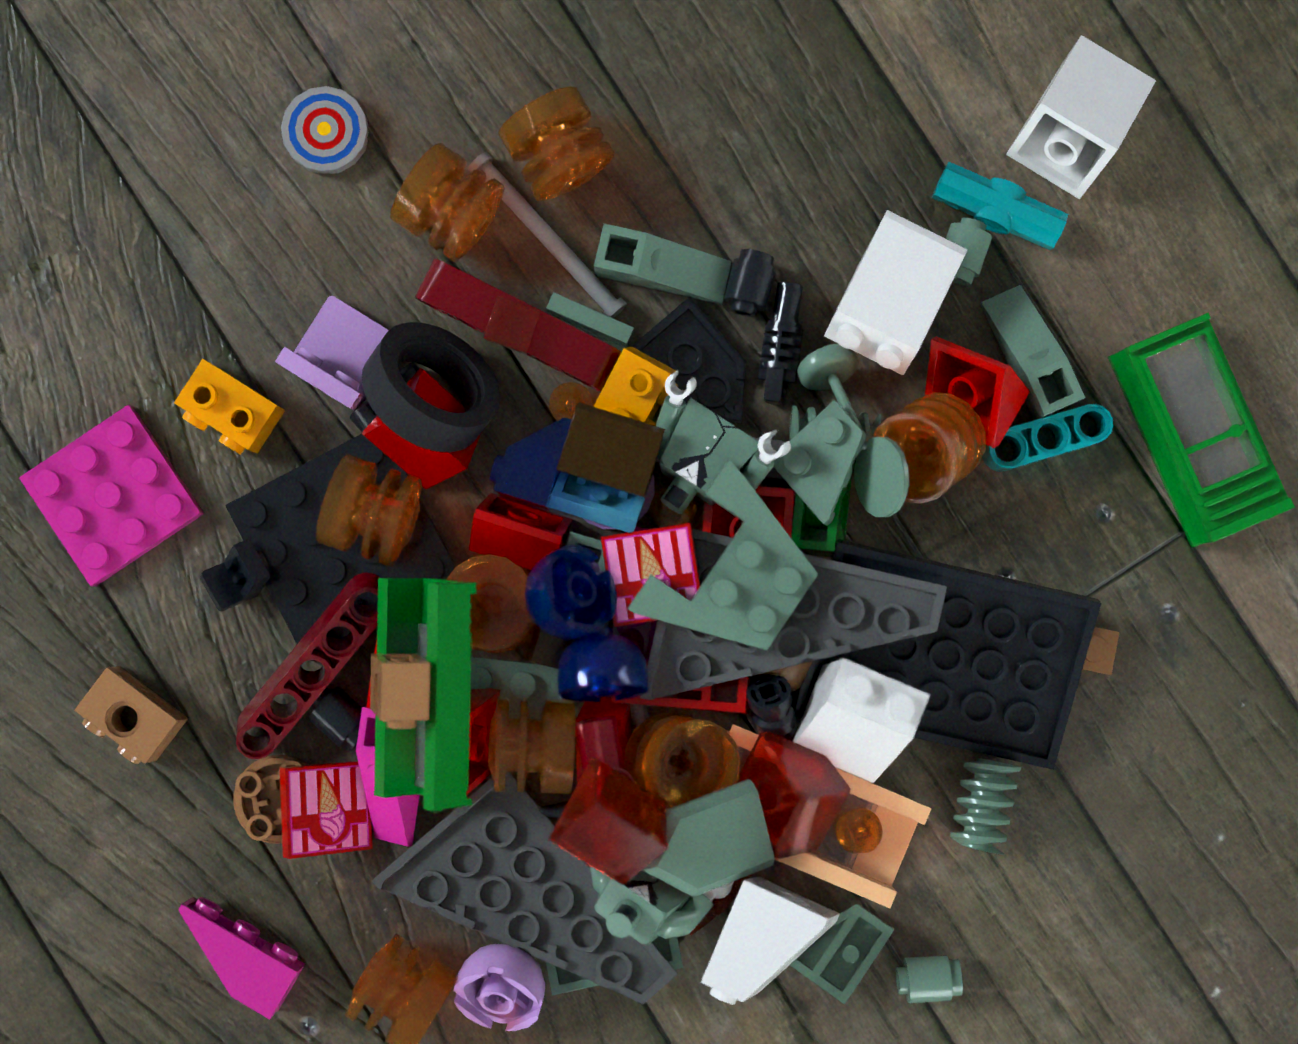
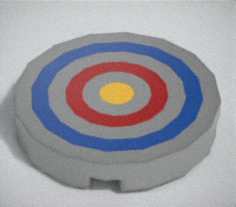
(325, 130)

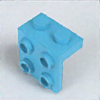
(596, 502)

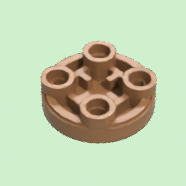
(259, 798)

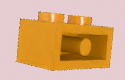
(635, 386)
(229, 407)

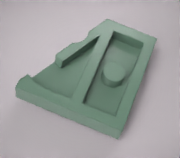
(822, 459)
(844, 952)

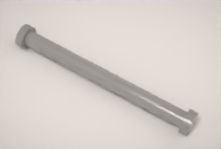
(551, 240)

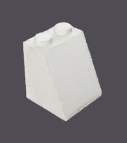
(1081, 117)
(895, 293)
(859, 718)
(763, 938)

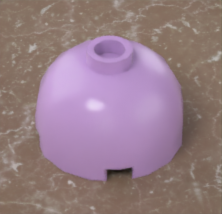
(500, 987)

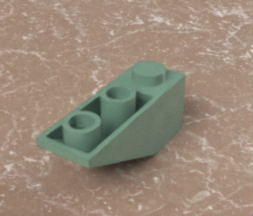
(660, 264)
(1032, 352)

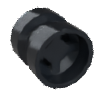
(771, 704)

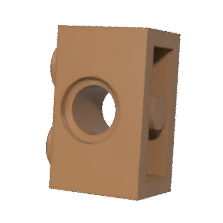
(400, 689)
(156, 722)

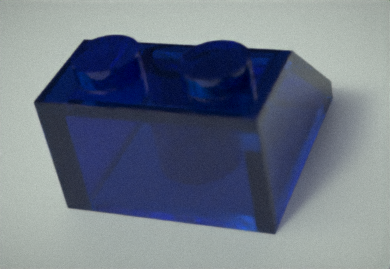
(530, 466)

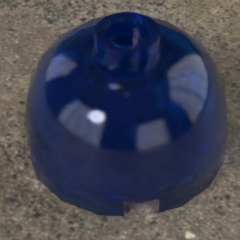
(570, 593)
(601, 668)

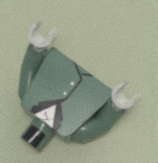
(701, 443)
(650, 907)

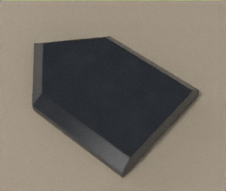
(697, 349)

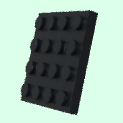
(310, 575)

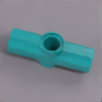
(1000, 206)

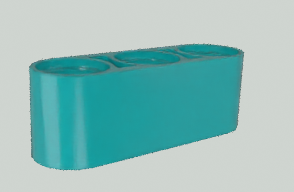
(1067, 436)

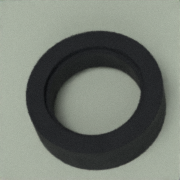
(410, 414)

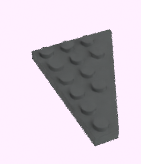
(838, 614)
(507, 880)

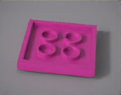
(111, 495)

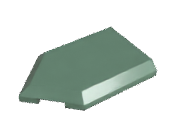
(714, 840)

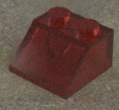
(796, 792)

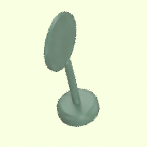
(881, 467)

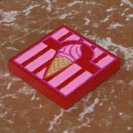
(662, 552)
(324, 810)

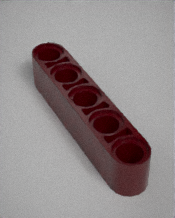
(552, 342)
(304, 684)

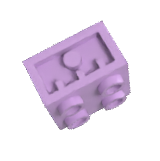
(335, 352)

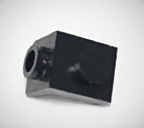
(238, 577)

